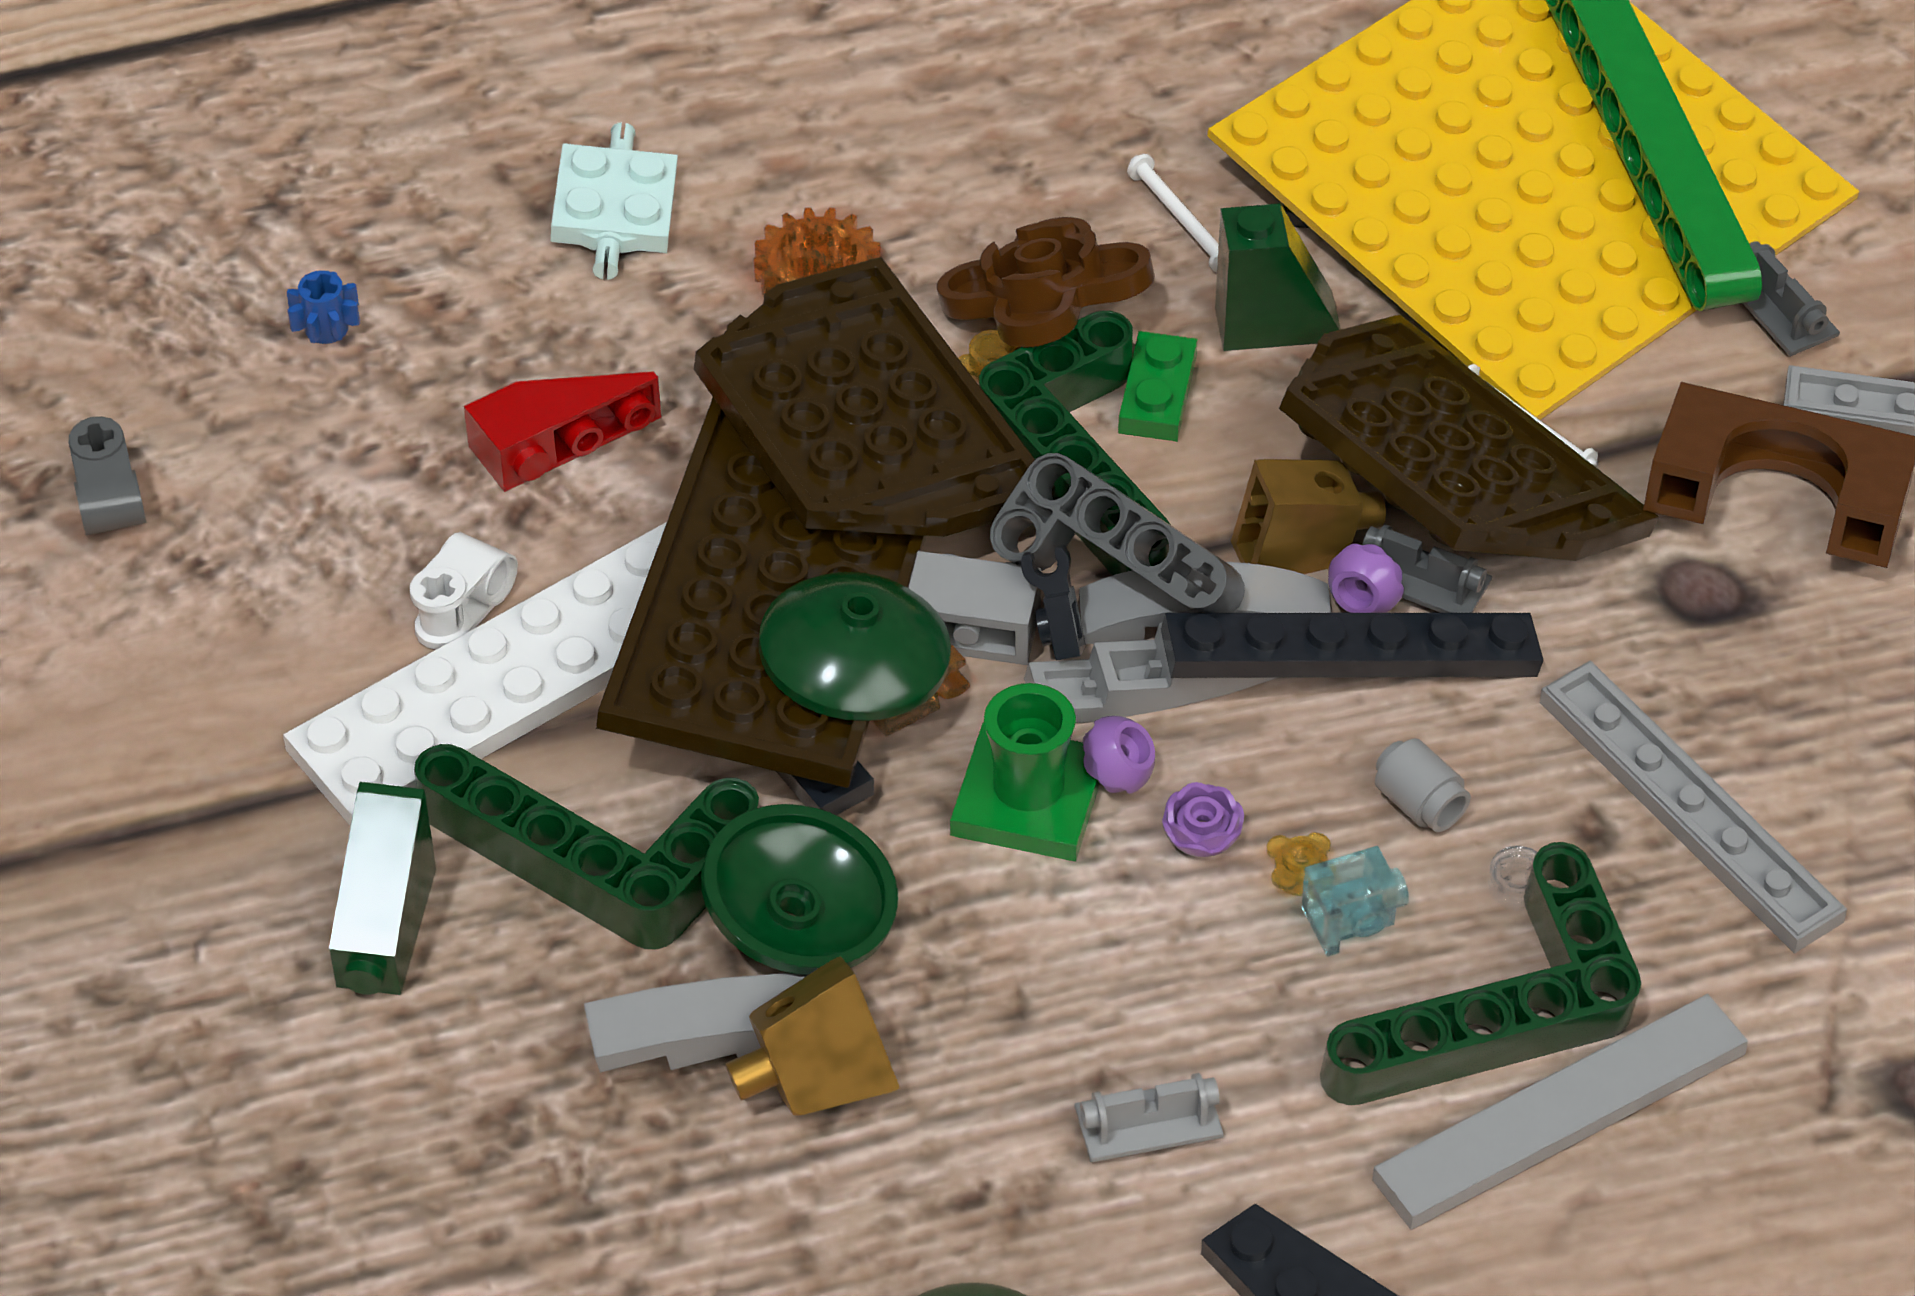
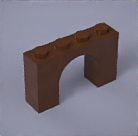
(1726, 433)

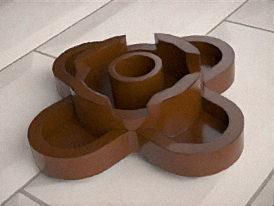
(1044, 280)

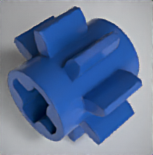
(323, 307)

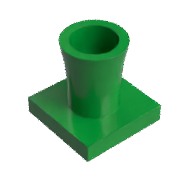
(1027, 776)

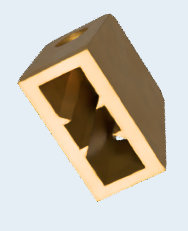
(1302, 514)
(816, 1045)

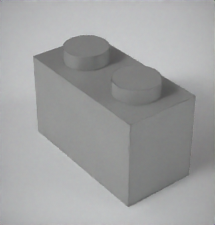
(982, 603)

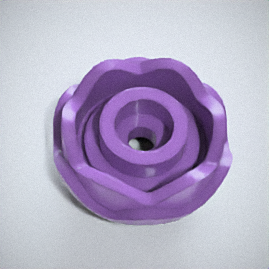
(1365, 579)
(1119, 754)
(1207, 803)

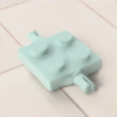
(614, 199)

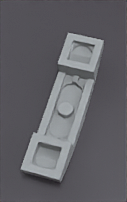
(1127, 602)

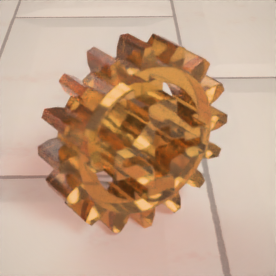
(811, 247)

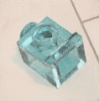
(1352, 897)

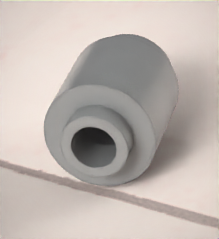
(1421, 784)

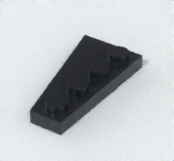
(1273, 1259)

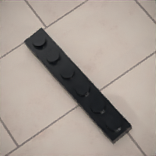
(1350, 645)

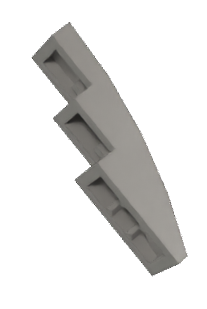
(1127, 680)
(681, 1021)

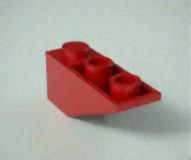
(553, 421)

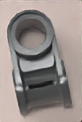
(104, 477)

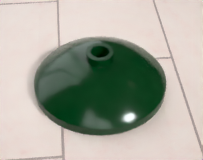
(854, 646)
(801, 865)

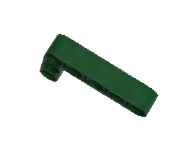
(1046, 382)
(629, 892)
(1502, 1005)

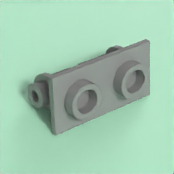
(1150, 1118)

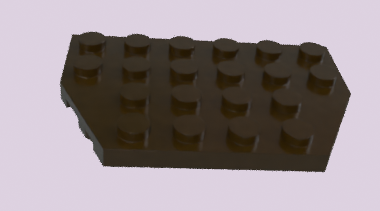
(862, 408)
(1455, 448)

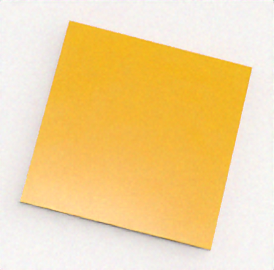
(1489, 197)

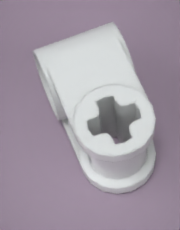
(460, 588)

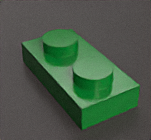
(1157, 386)

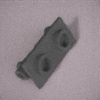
(1787, 308)
(1435, 577)

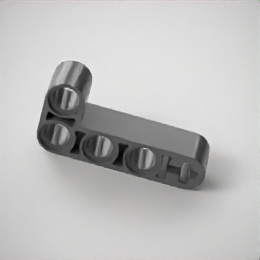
(1128, 541)

